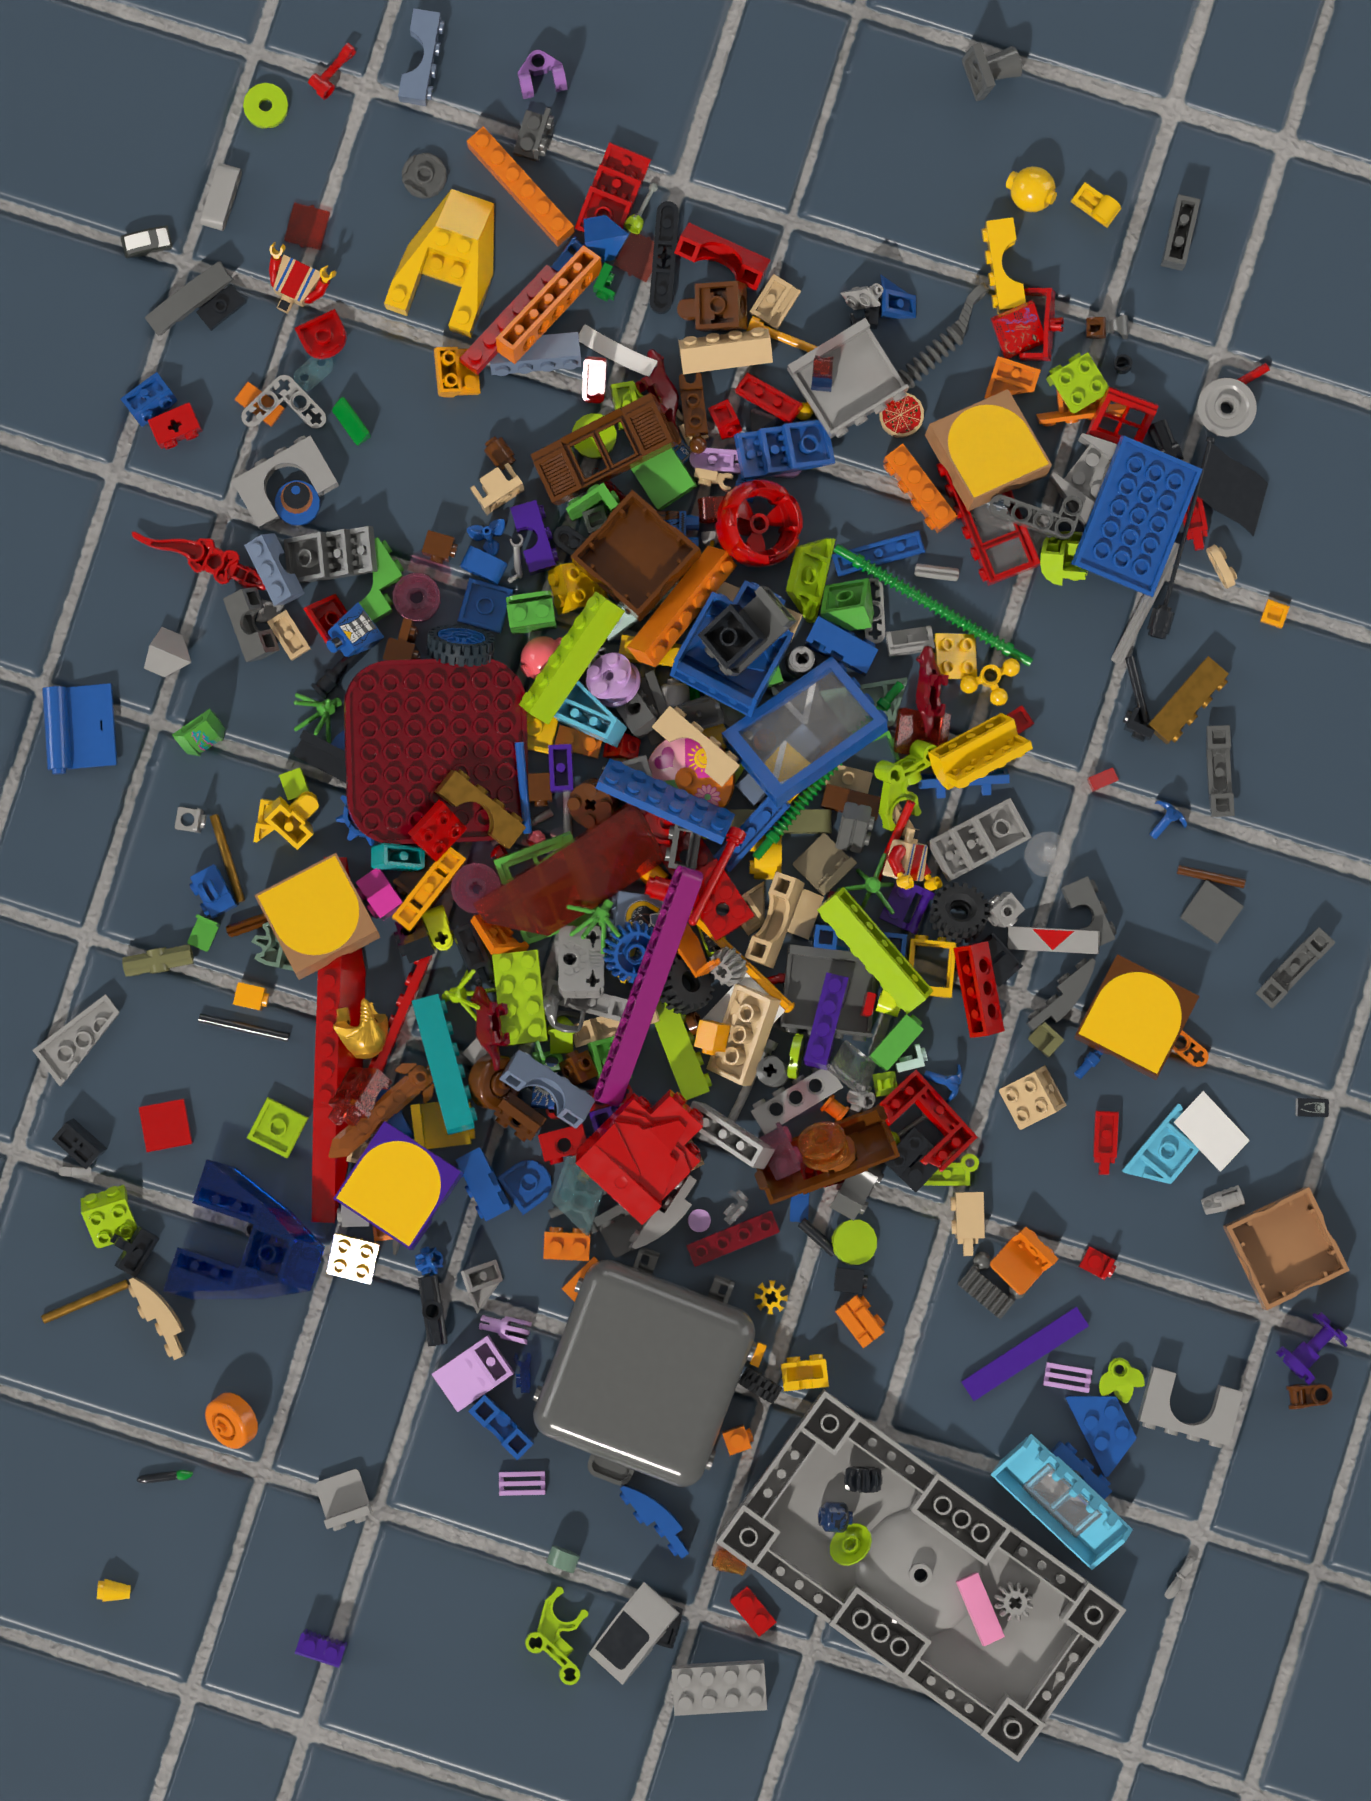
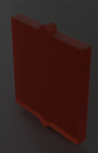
(307, 226)
(637, 257)

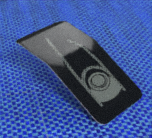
(1312, 1107)

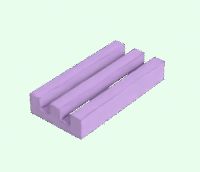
(1087, 1380)
(502, 1483)

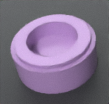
(699, 1220)

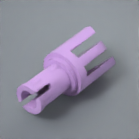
(503, 1327)

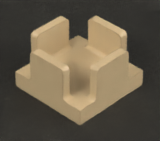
(498, 489)

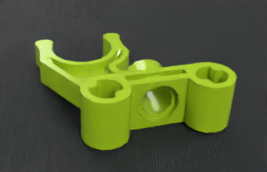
(898, 777)
(552, 1643)

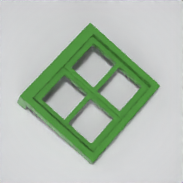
(502, 864)

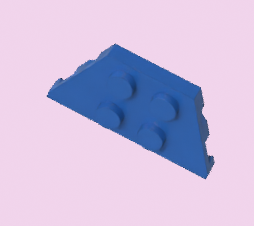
(1103, 1428)

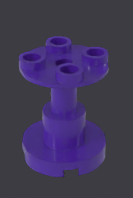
(1306, 1353)

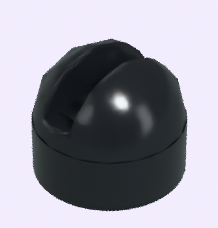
(1120, 361)

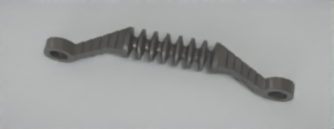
(955, 334)

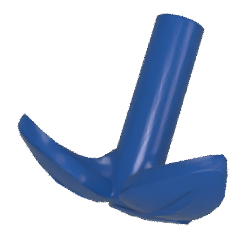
(479, 533)
(1171, 815)
(951, 1082)

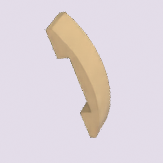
(599, 1029)

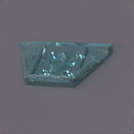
(577, 1195)

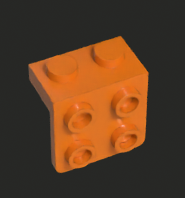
(1023, 1260)

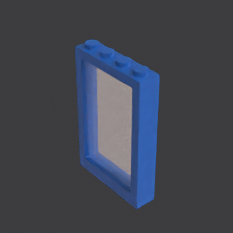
(805, 731)

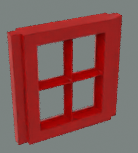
(1130, 402)

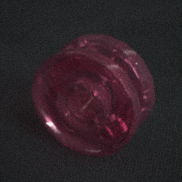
(413, 584)

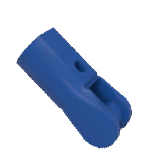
(565, 256)

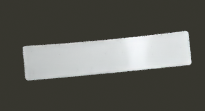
(616, 351)

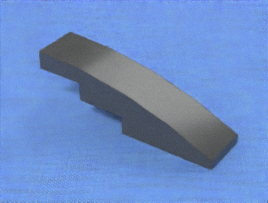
(188, 298)

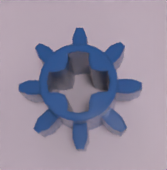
(429, 1261)

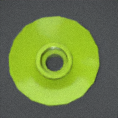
(851, 1545)

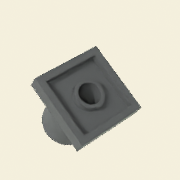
(984, 70)

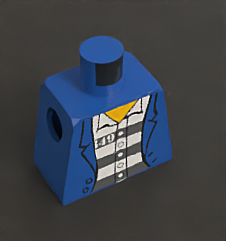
(354, 633)

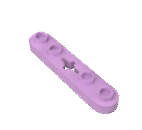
(723, 462)

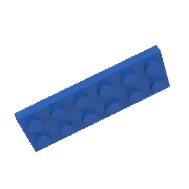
(665, 801)

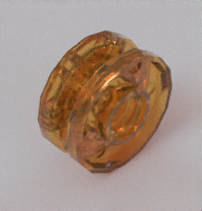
(823, 1145)

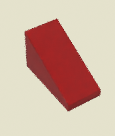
(1102, 779)

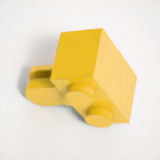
(291, 819)

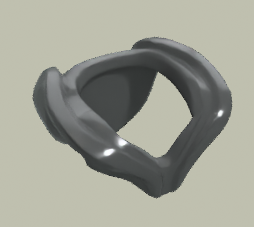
(551, 1010)

